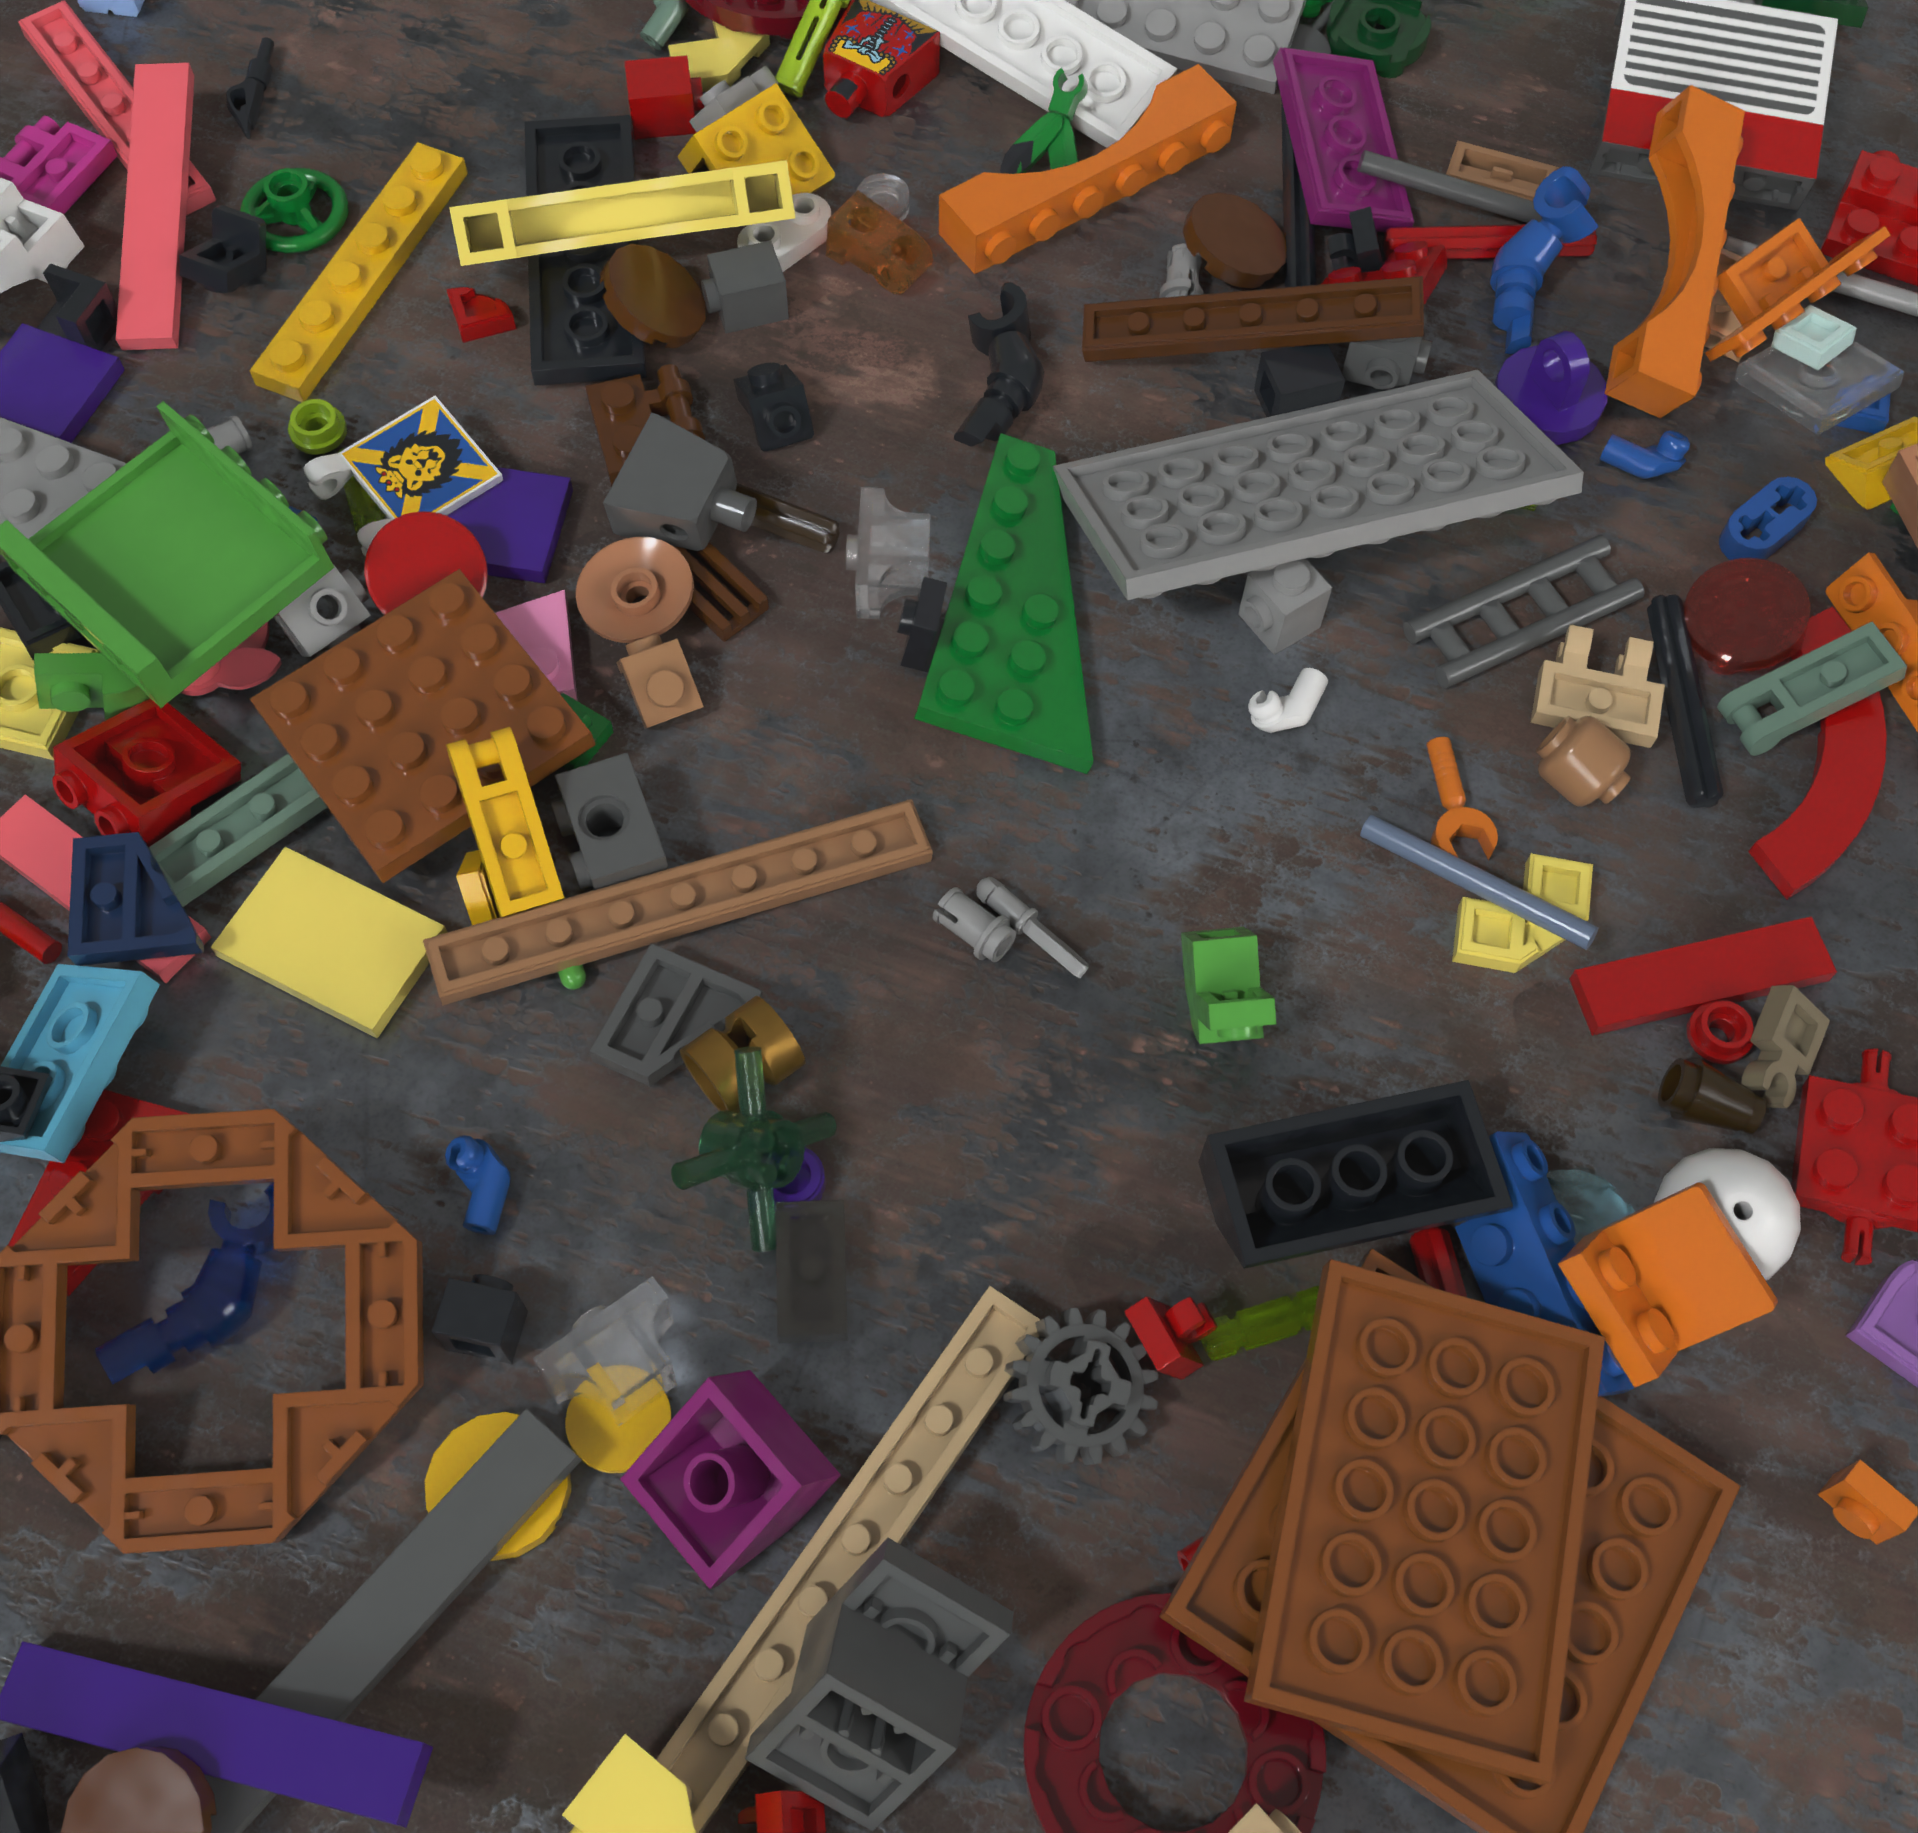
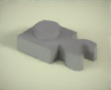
(723, 98)

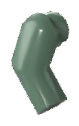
(663, 22)

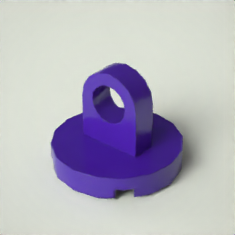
(1555, 387)

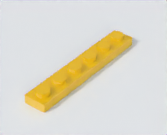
(359, 273)

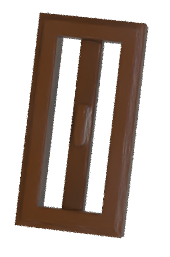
(735, 580)

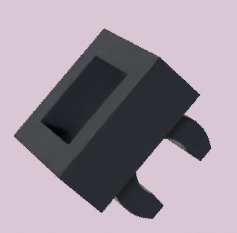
(1357, 249)

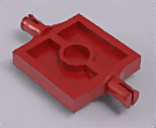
(1858, 1154)

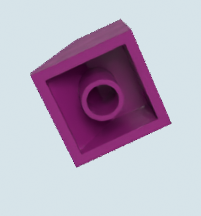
(729, 1475)

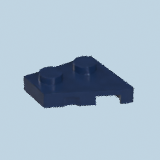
(124, 904)

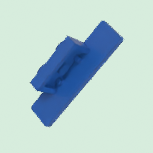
(1520, 1250)

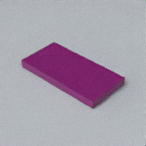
(1332, 117)

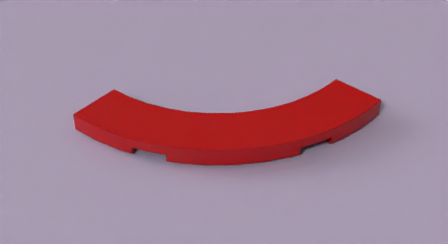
(1842, 787)

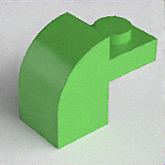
(82, 682)
(1225, 985)

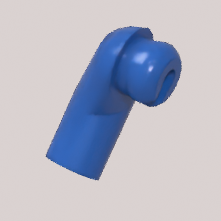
(1647, 461)
(486, 1179)

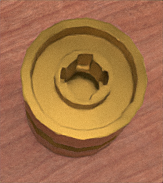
(712, 1056)

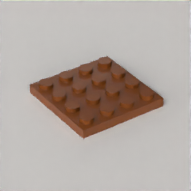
(384, 703)

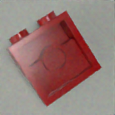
(1875, 196)
(142, 770)

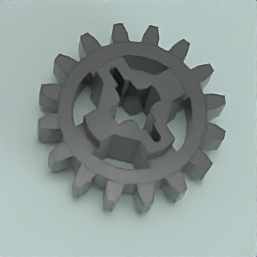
(1108, 1391)

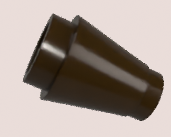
(1708, 1097)

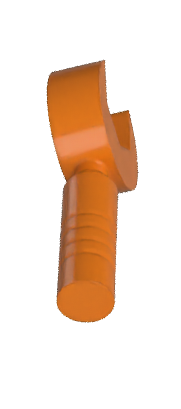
(1458, 819)

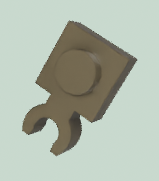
(1789, 1041)

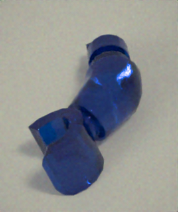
(210, 1308)

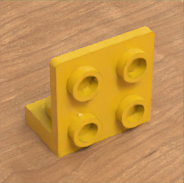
(760, 133)

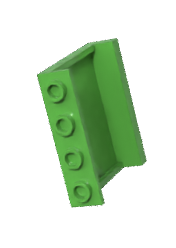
(172, 558)

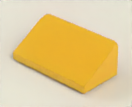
(1866, 462)

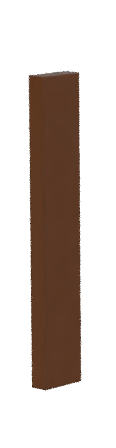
(1254, 319)

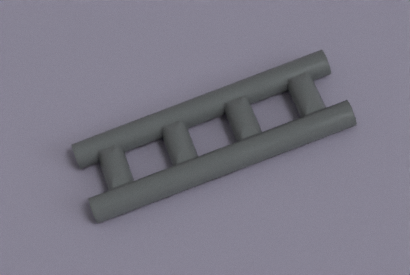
(1510, 638)

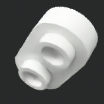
(793, 237)

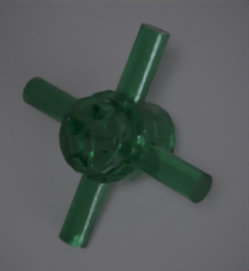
(753, 1148)

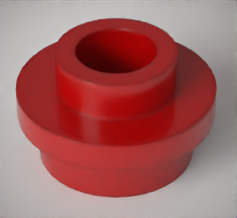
(1728, 1018)

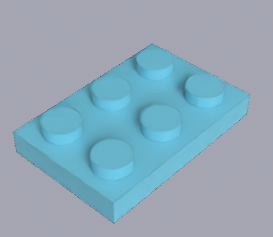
(77, 1039)

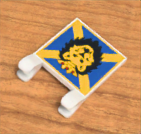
(408, 467)

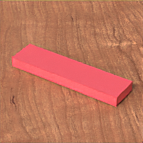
(41, 851)

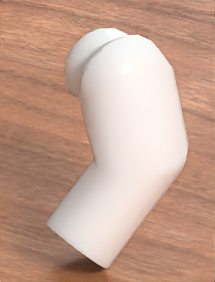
(1290, 711)

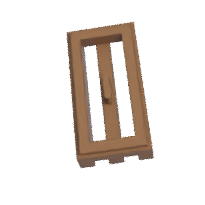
(1498, 170)

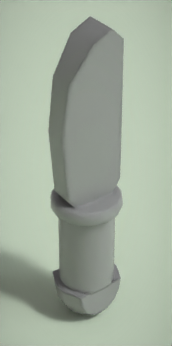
(1025, 921)

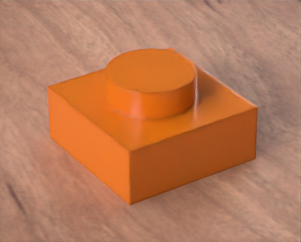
(1868, 1503)

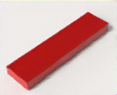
(1699, 973)

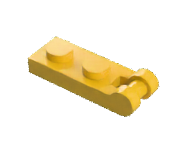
(506, 824)

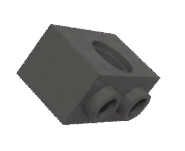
(603, 798)

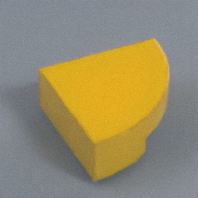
(475, 889)

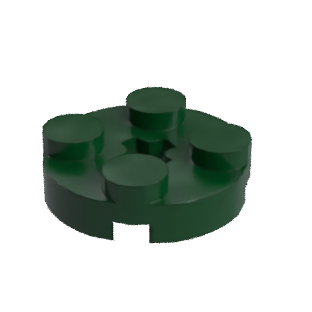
(1354, 34)

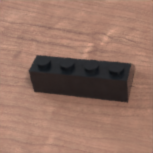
(1352, 1174)

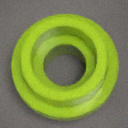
(316, 427)

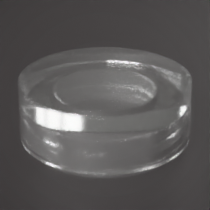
(887, 192)

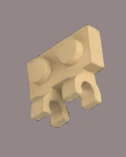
(1619, 700)

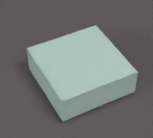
(1814, 337)

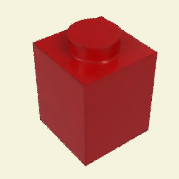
(662, 96)

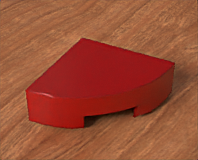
(478, 314)

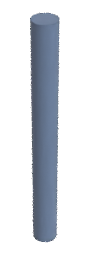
(1479, 882)

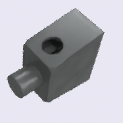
(676, 489)

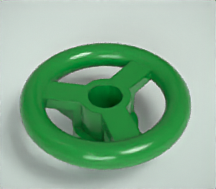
(288, 201)

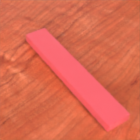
(95, 84)
(155, 207)

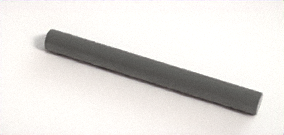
(1447, 186)

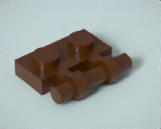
(624, 406)

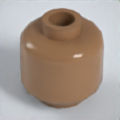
(1584, 761)

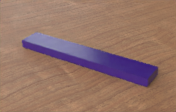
(218, 1731)

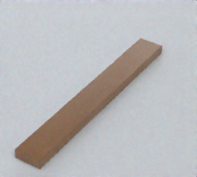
(676, 901)

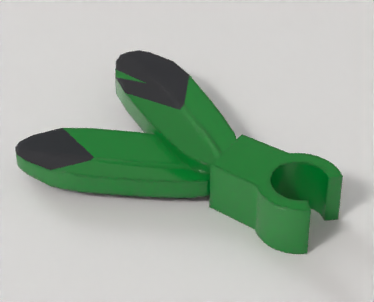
(1050, 132)

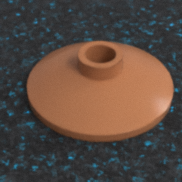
(628, 571)

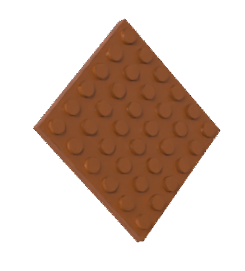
(1640, 1555)

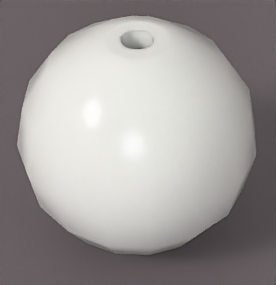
(1750, 1195)

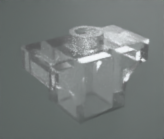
(887, 553)
(614, 1354)

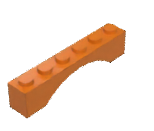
(1695, 165)
(1005, 213)

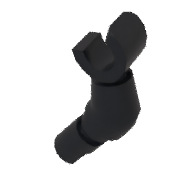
(1015, 369)

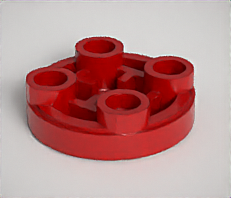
(417, 554)

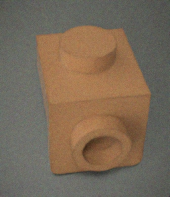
(659, 680)

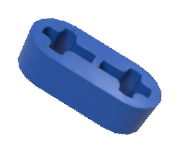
(1760, 514)

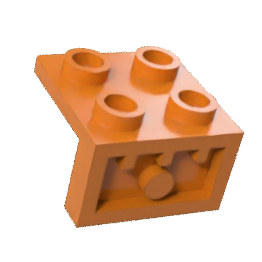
(1666, 1280)

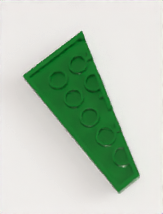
(1010, 635)

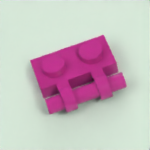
(56, 163)

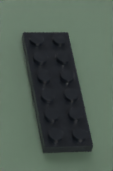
(570, 324)

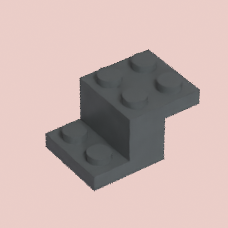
(880, 1685)

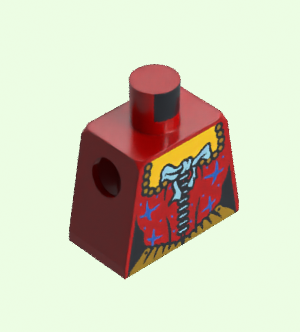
(877, 60)

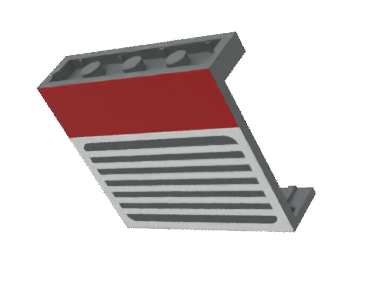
(1743, 53)

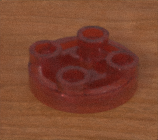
(1746, 615)

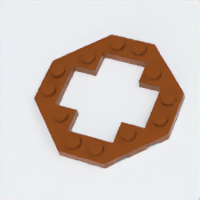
(315, 1433)

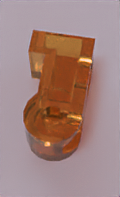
(877, 244)

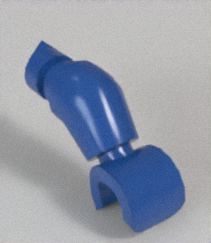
(1531, 251)

